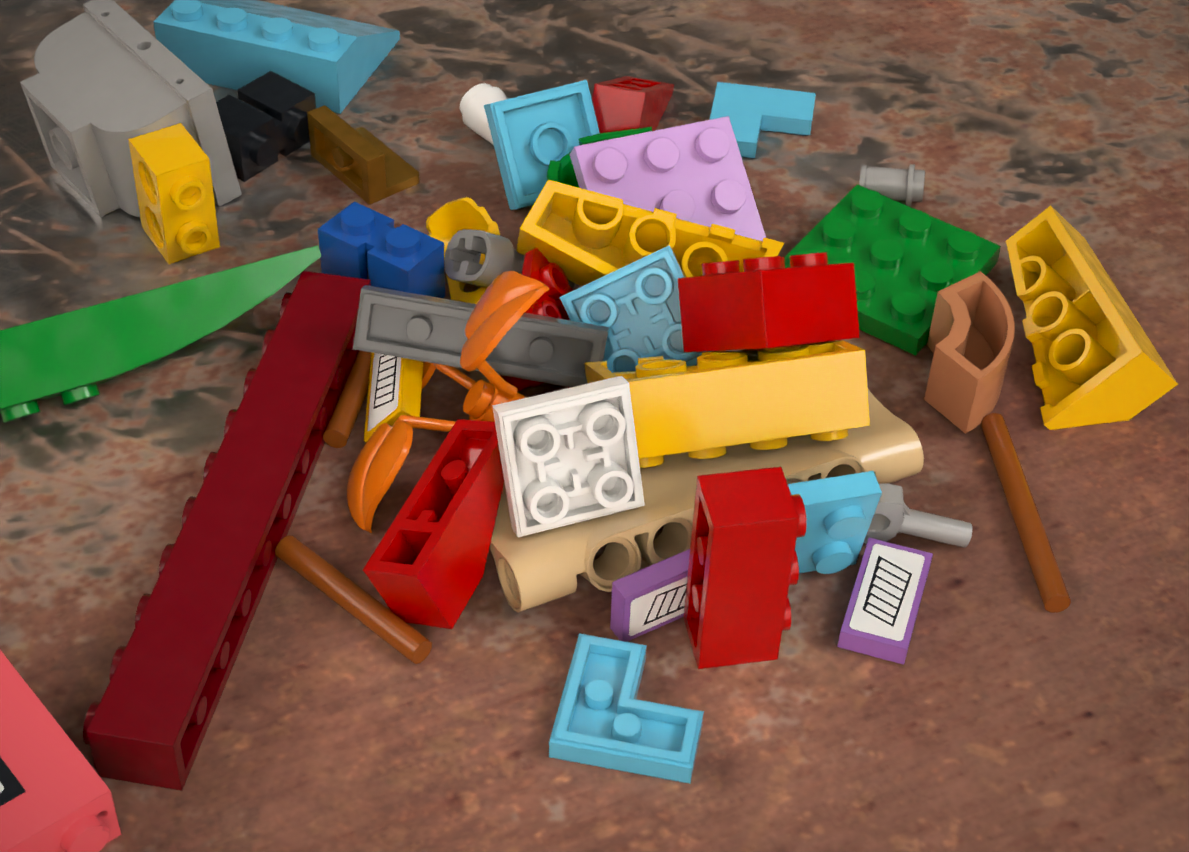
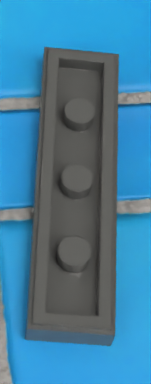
(435, 333)

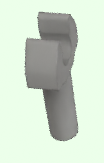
(895, 517)

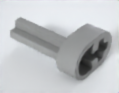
(464, 255)

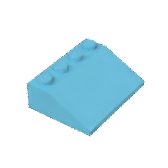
(244, 39)

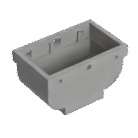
(109, 83)

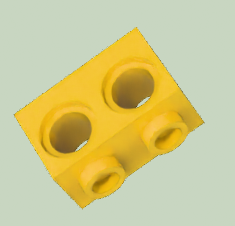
(174, 192)

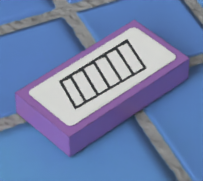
(649, 597)
(885, 601)

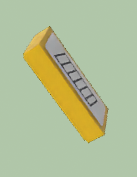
(392, 390)

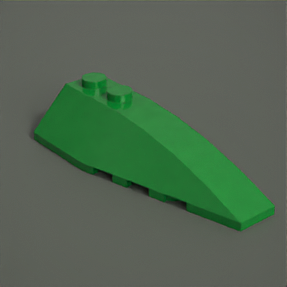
(110, 339)

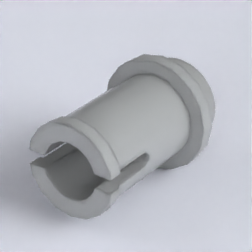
(894, 182)

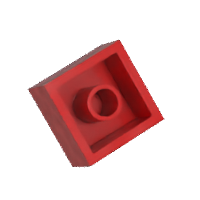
(768, 303)

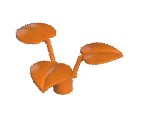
(389, 445)

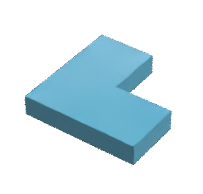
(762, 109)
(609, 727)

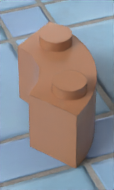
(971, 350)

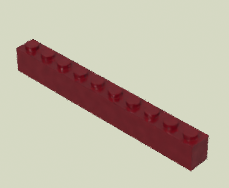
(218, 568)

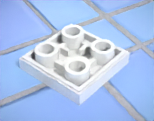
(569, 455)

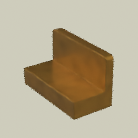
(358, 157)

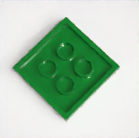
(897, 260)

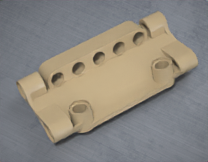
(546, 563)

